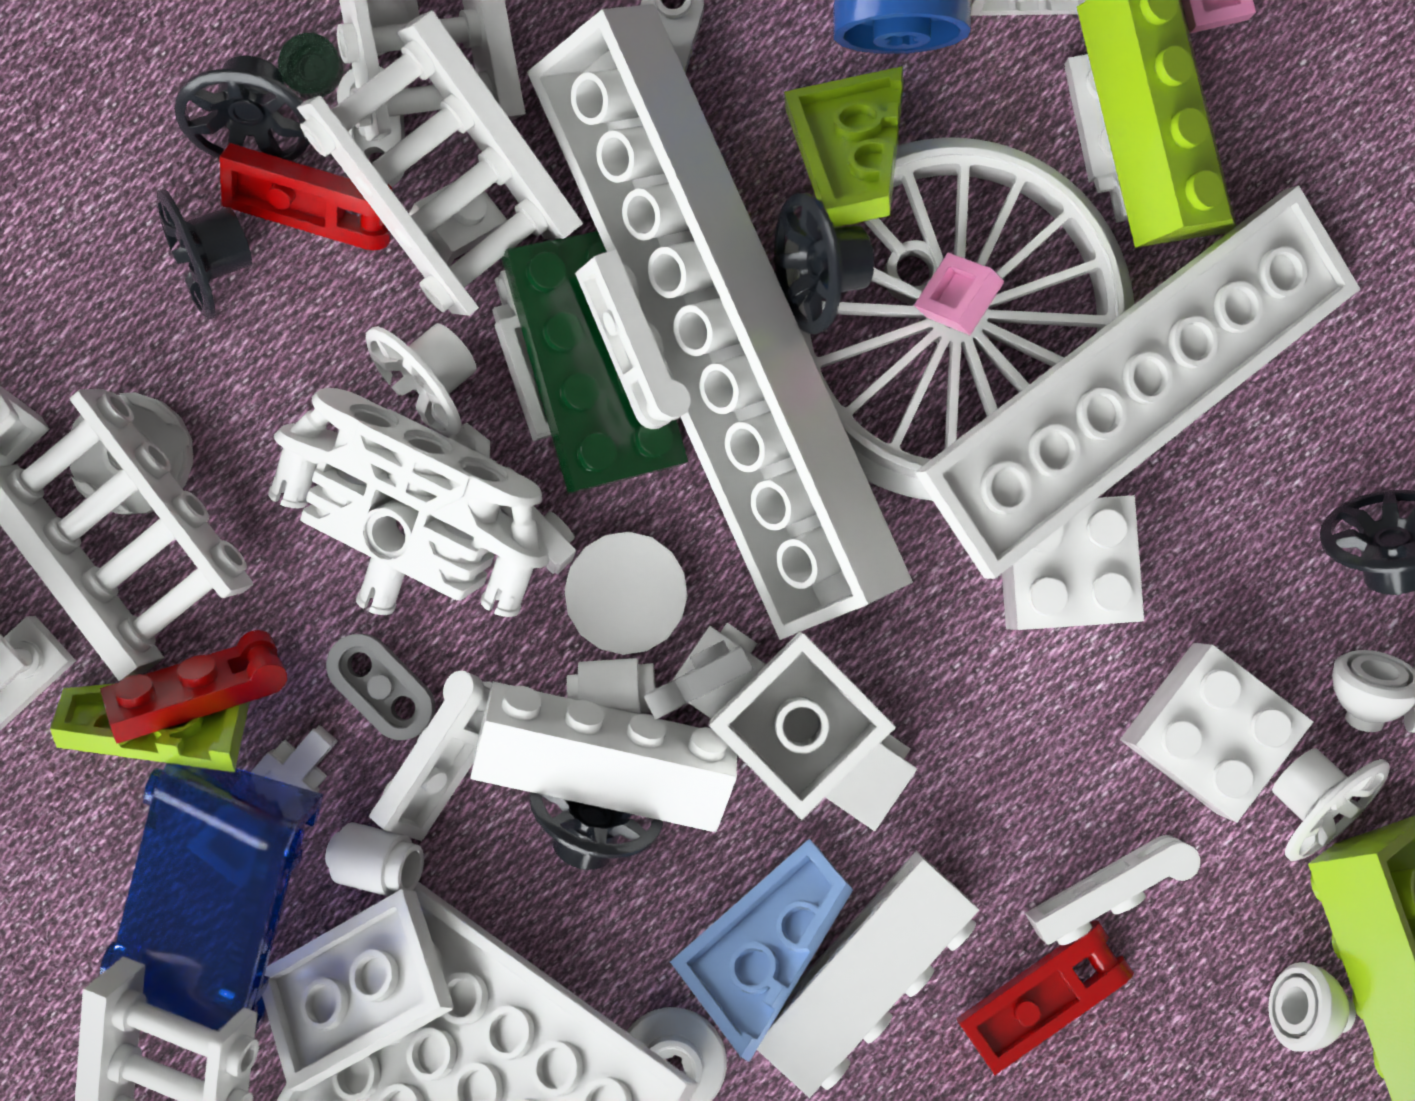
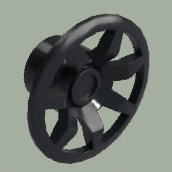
(245, 104)
(211, 245)
(827, 261)
(1384, 544)
(589, 834)

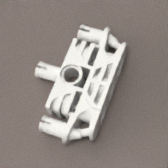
(437, 489)

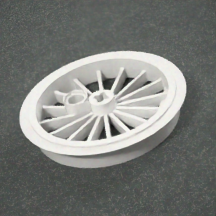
(966, 157)

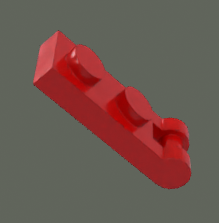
(299, 197)
(194, 687)
(1043, 999)

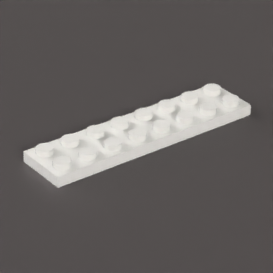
(1137, 383)

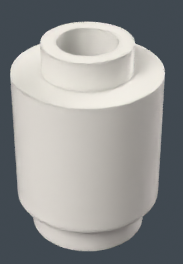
(613, 684)
(374, 859)

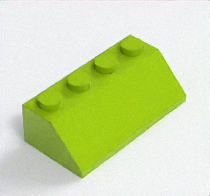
(1156, 119)
(1371, 913)

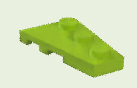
(850, 142)
(202, 742)

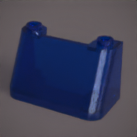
(211, 888)

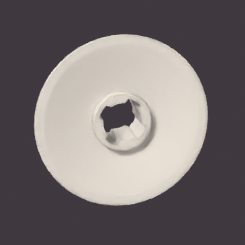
(690, 1037)

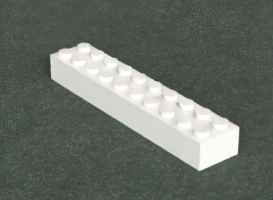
(723, 320)

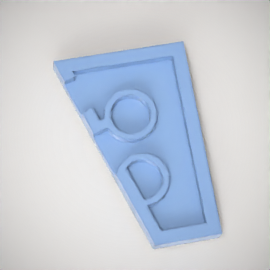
(762, 946)

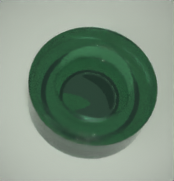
(310, 65)

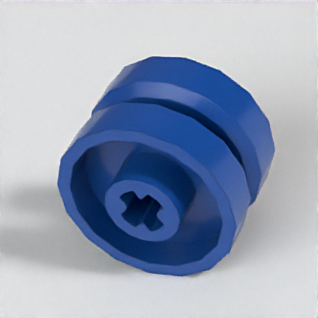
(900, 24)

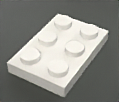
(354, 990)

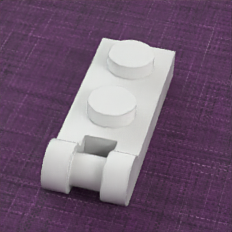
(631, 341)
(437, 760)
(1113, 888)

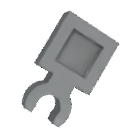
(712, 670)

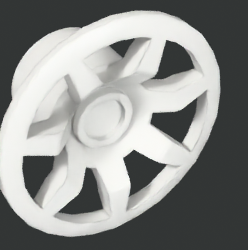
(430, 366)
(1320, 791)

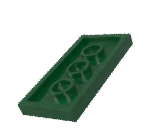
(576, 379)

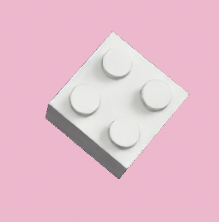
(1080, 572)
(801, 725)
(1216, 730)

